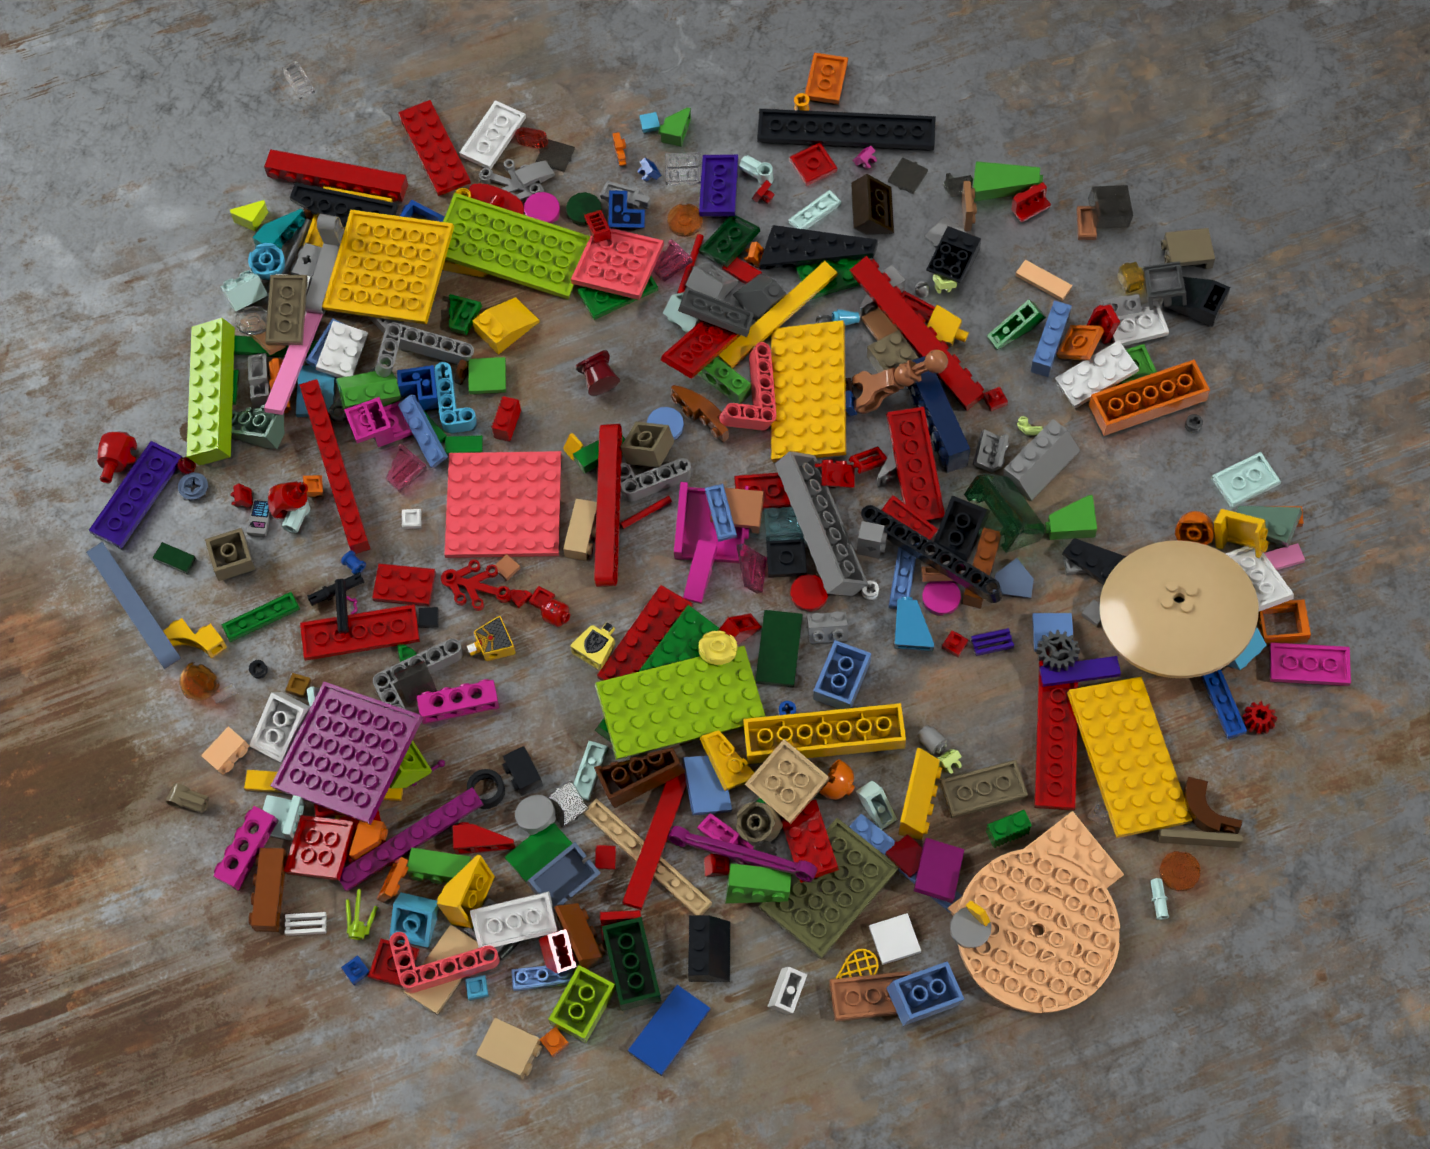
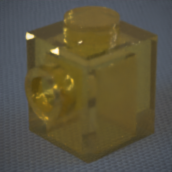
(1131, 277)

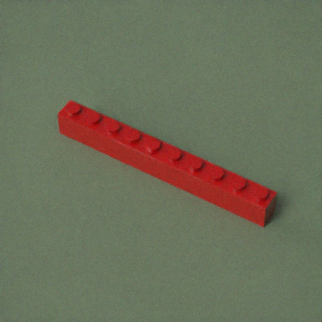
(914, 330)
(335, 467)

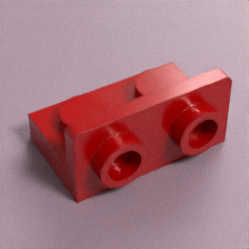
(1107, 319)

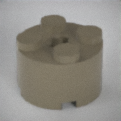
(748, 819)

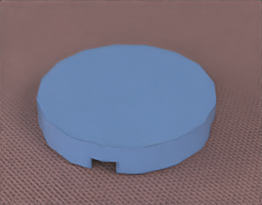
(670, 417)

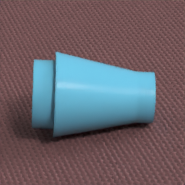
(847, 316)

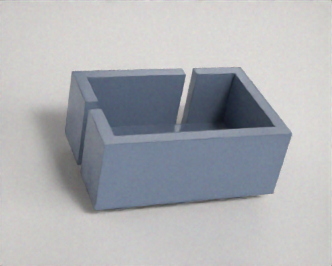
(564, 875)

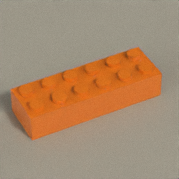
(1149, 397)

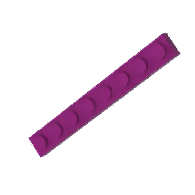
(410, 838)

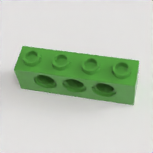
(726, 381)

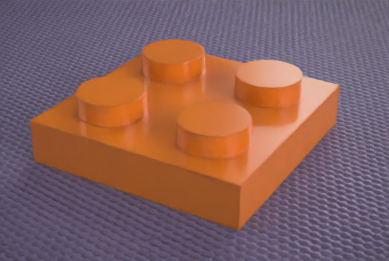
(1080, 342)
(390, 885)

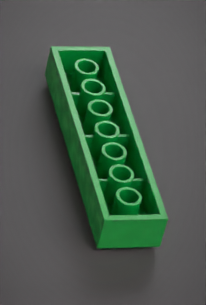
(676, 646)

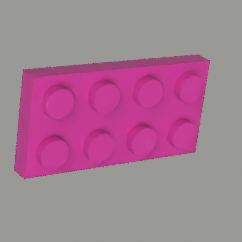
(1310, 664)

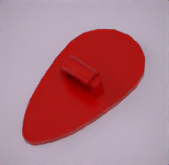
(497, 197)

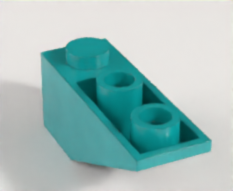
(280, 230)

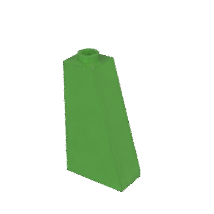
(1003, 180)

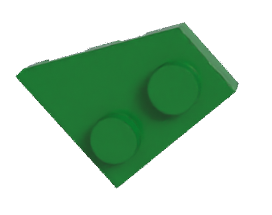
(462, 313)

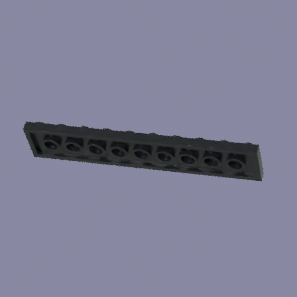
(846, 129)

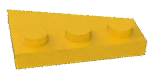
(728, 765)

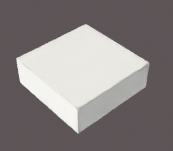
(411, 518)

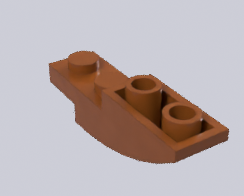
(700, 407)

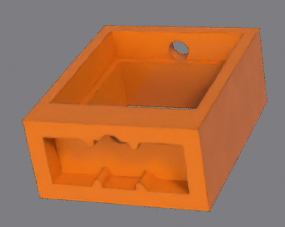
(1301, 618)

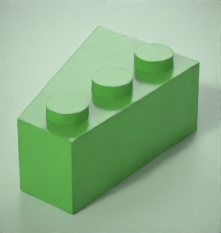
(756, 884)

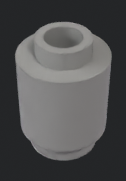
(932, 739)

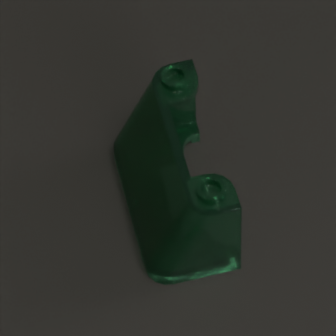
(1018, 519)

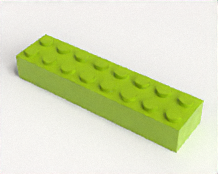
(210, 392)

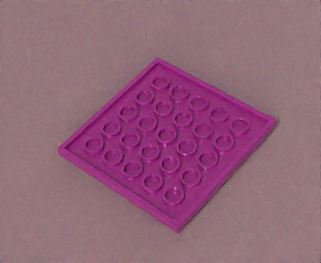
(347, 752)

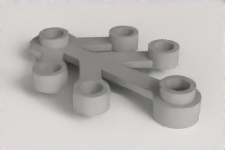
(511, 184)

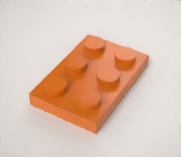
(826, 78)

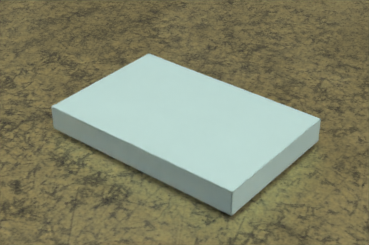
(1246, 479)

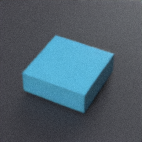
(649, 122)
(476, 987)

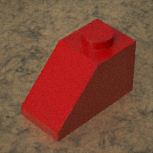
(740, 627)

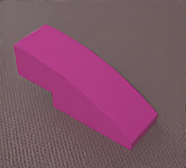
(700, 571)

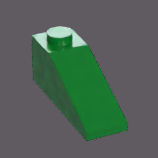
(1017, 324)

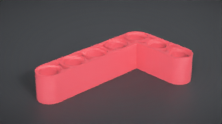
(763, 410)
(439, 966)

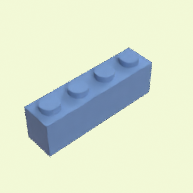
(1051, 338)

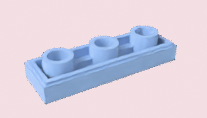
(530, 978)

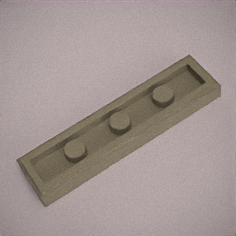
(1200, 838)

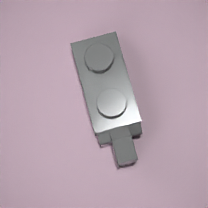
(635, 197)

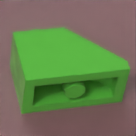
(675, 127)

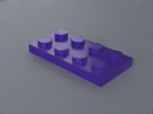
(718, 185)

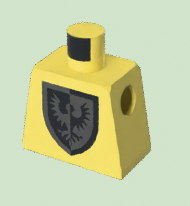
(594, 645)

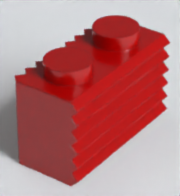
(506, 418)

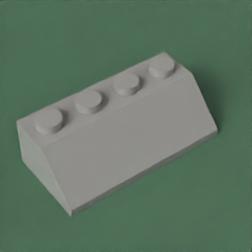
(1042, 460)

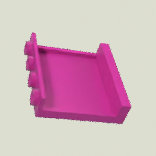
(695, 525)

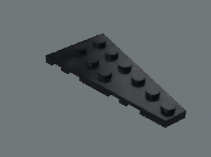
(337, 203)
(808, 247)
(1092, 559)

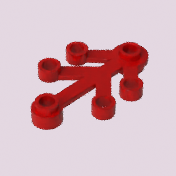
(473, 584)

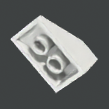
(279, 725)

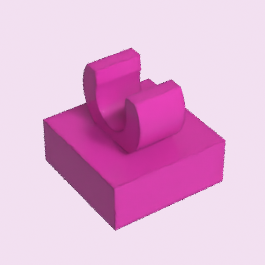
(864, 156)

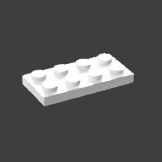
(492, 135)
(1097, 374)
(1266, 580)
(514, 920)

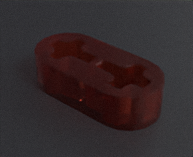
(531, 138)

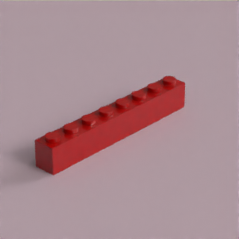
(335, 175)

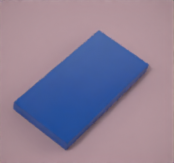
(669, 1030)

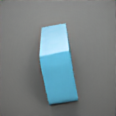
(448, 397)

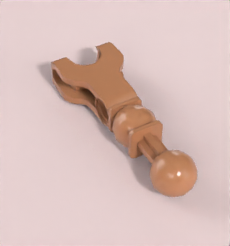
(890, 381)

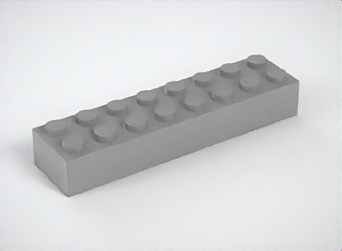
(821, 524)

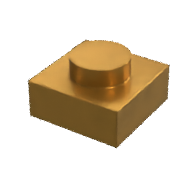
(298, 684)

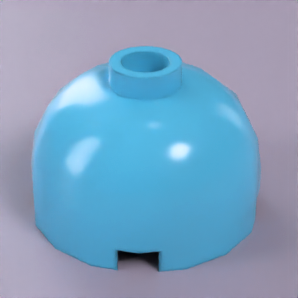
(266, 260)

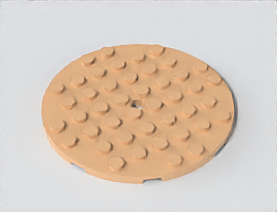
(1077, 937)

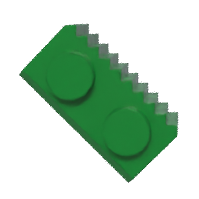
(1008, 828)

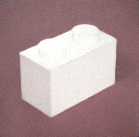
(787, 990)

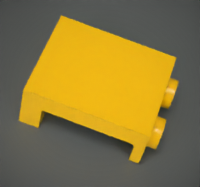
(1240, 530)

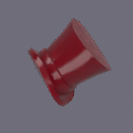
(598, 373)

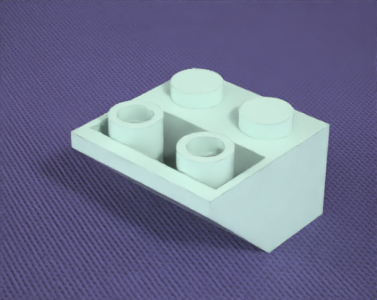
(243, 290)

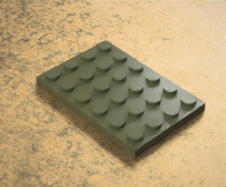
(829, 905)

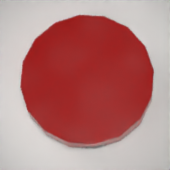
(808, 593)

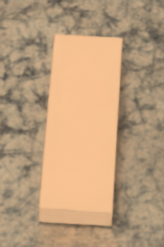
(1043, 280)

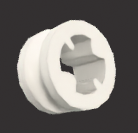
(870, 596)

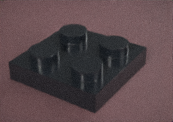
(786, 558)

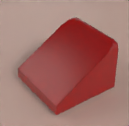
(605, 857)
(716, 865)

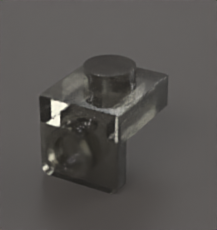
(954, 186)

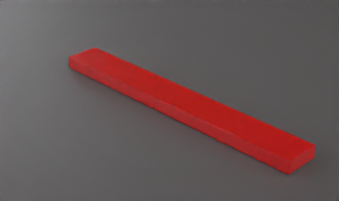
(655, 843)

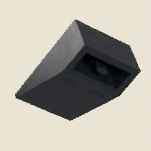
(954, 254)
(1204, 300)

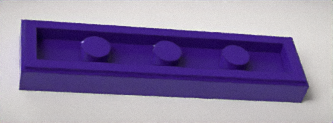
(1082, 671)

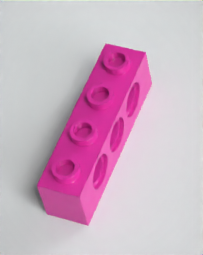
(466, 706)
(246, 859)

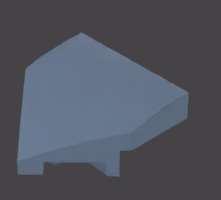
(1015, 580)

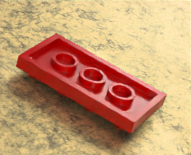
(810, 840)

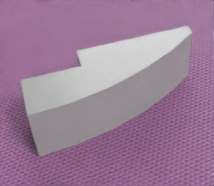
(258, 379)

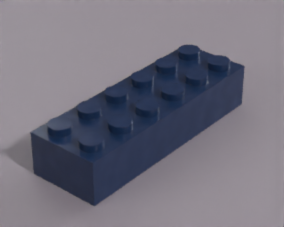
(941, 421)

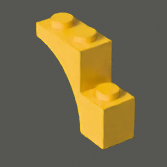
(205, 639)

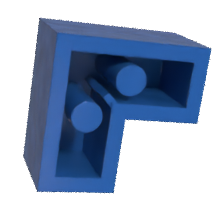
(621, 216)
(419, 382)

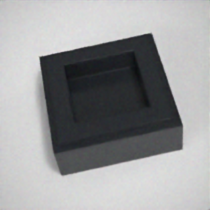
(428, 617)

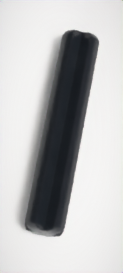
(341, 606)

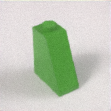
(1073, 521)

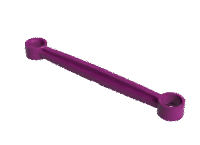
(802, 870)

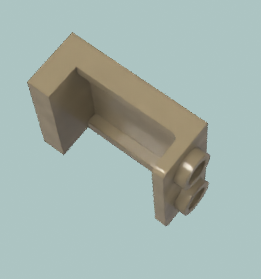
(1189, 247)

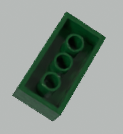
(631, 963)

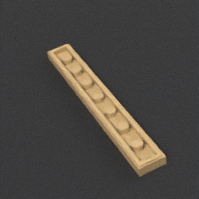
(632, 845)

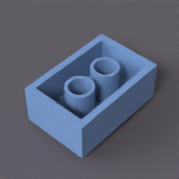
(842, 676)
(925, 993)

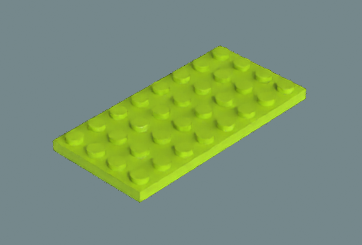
(513, 246)
(677, 703)

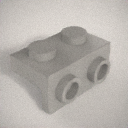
(990, 451)
(827, 627)

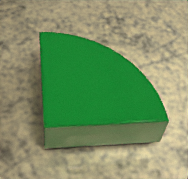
(405, 652)

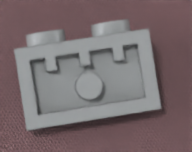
(1124, 305)

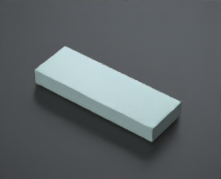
(815, 211)
(586, 775)

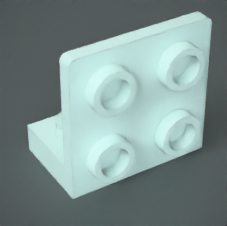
(288, 814)

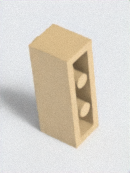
(581, 530)

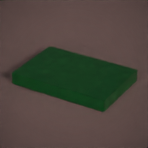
(729, 240)

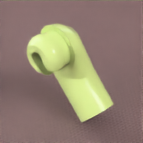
(1026, 428)

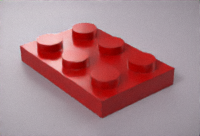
(404, 585)

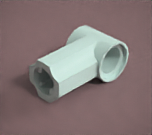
(758, 170)
(295, 518)

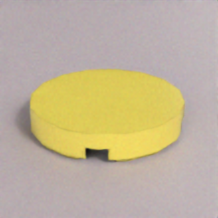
(717, 647)

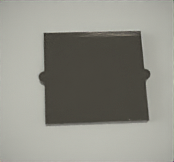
(556, 155)
(907, 175)
(415, 681)
(567, 804)

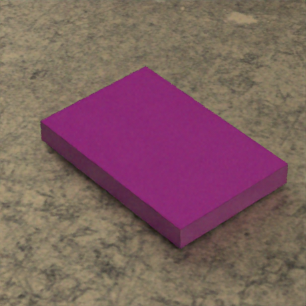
(938, 870)

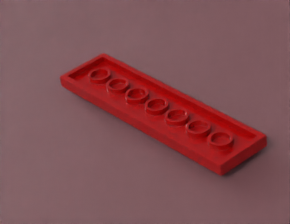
(1055, 748)

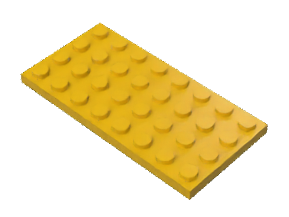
(809, 390)
(1129, 757)

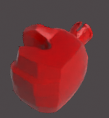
(115, 454)
(286, 498)

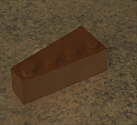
(638, 775)

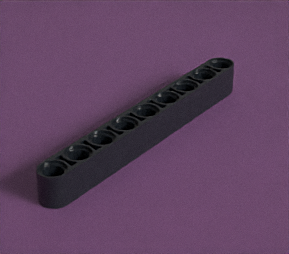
(938, 558)

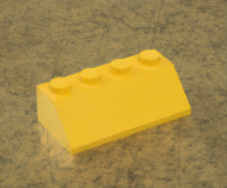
(919, 795)

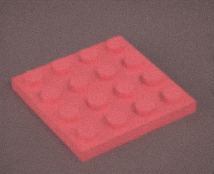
(618, 264)

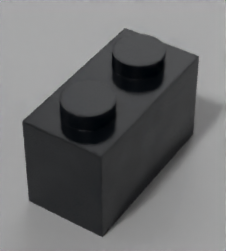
(522, 771)

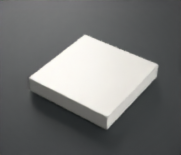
(894, 939)

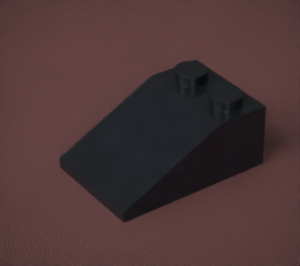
(961, 527)

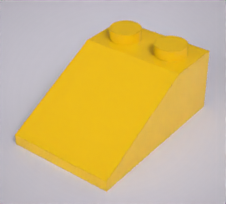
(504, 324)
(466, 892)

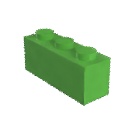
(435, 865)

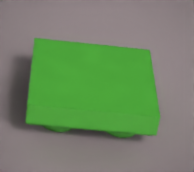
(487, 375)

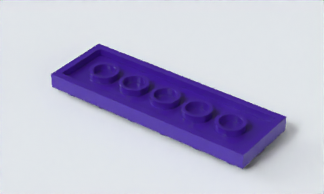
(135, 494)

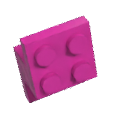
(378, 422)

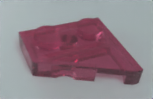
(671, 261)
(404, 469)
(752, 568)

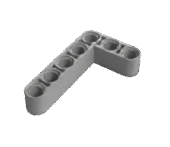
(331, 232)
(419, 346)
(388, 675)

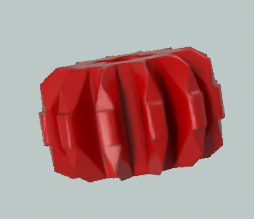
(1259, 711)

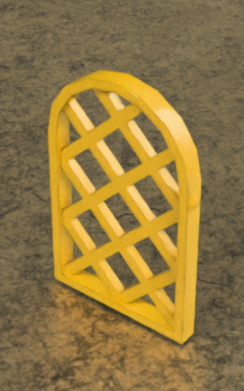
(858, 967)

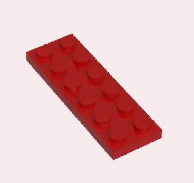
(434, 148)
(698, 348)
(915, 462)
(366, 632)
(644, 634)

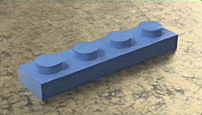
(422, 431)

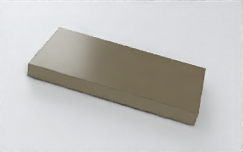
(286, 310)
(983, 788)

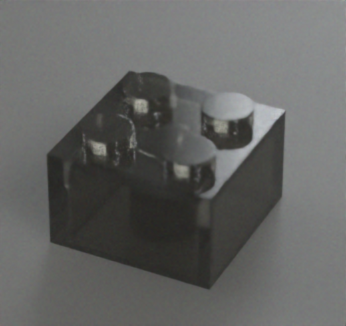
(1110, 206)

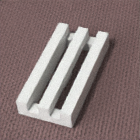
(303, 916)

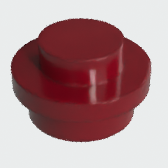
(186, 465)

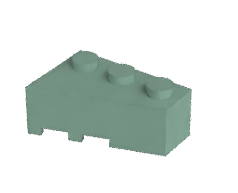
(1278, 520)

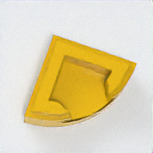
(978, 912)

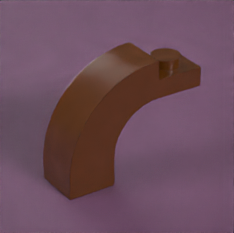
(1202, 814)

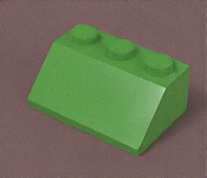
(367, 386)

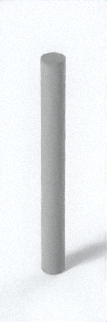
(293, 252)

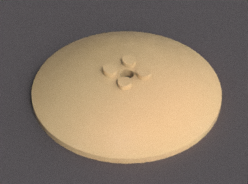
(1173, 636)

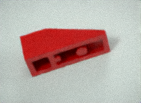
(475, 839)

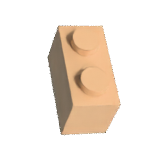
(225, 751)

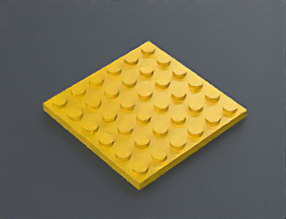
(388, 267)

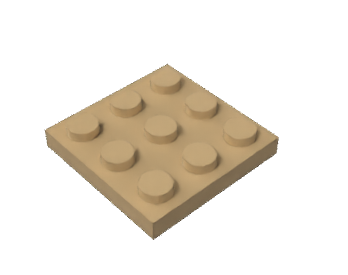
(787, 781)

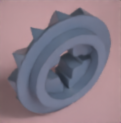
(188, 481)

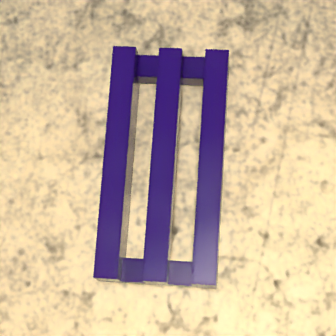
(989, 635)

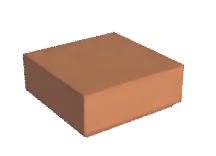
(507, 567)

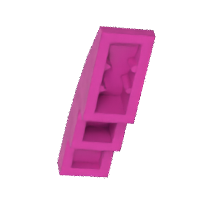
(718, 830)

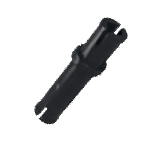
(328, 592)

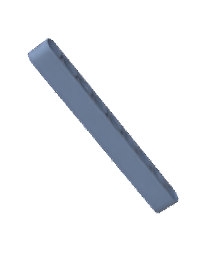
(133, 605)

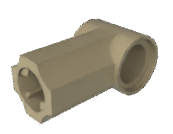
(182, 796)

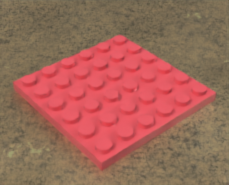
(503, 504)

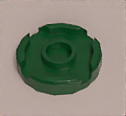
(580, 205)

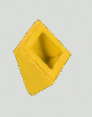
(572, 445)

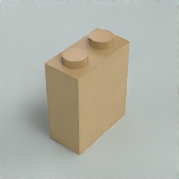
(509, 1049)

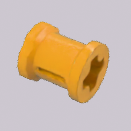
(799, 102)

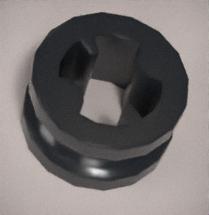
(258, 675)

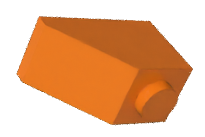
(367, 838)

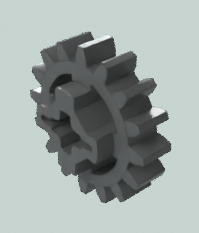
(1065, 656)

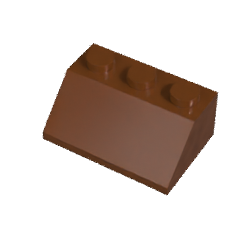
(580, 935)

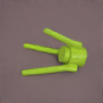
(356, 928)

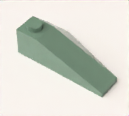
(258, 427)

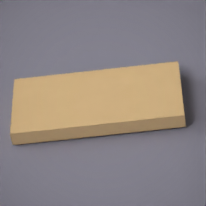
(451, 943)

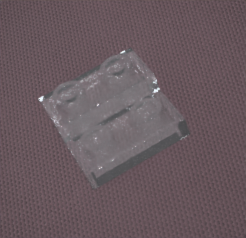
(682, 168)

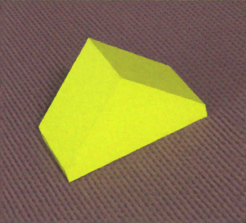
(250, 215)

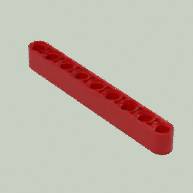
(608, 505)

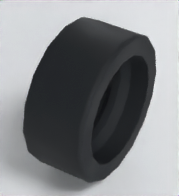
(488, 774)

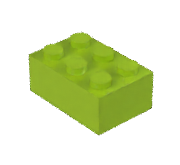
(582, 1004)

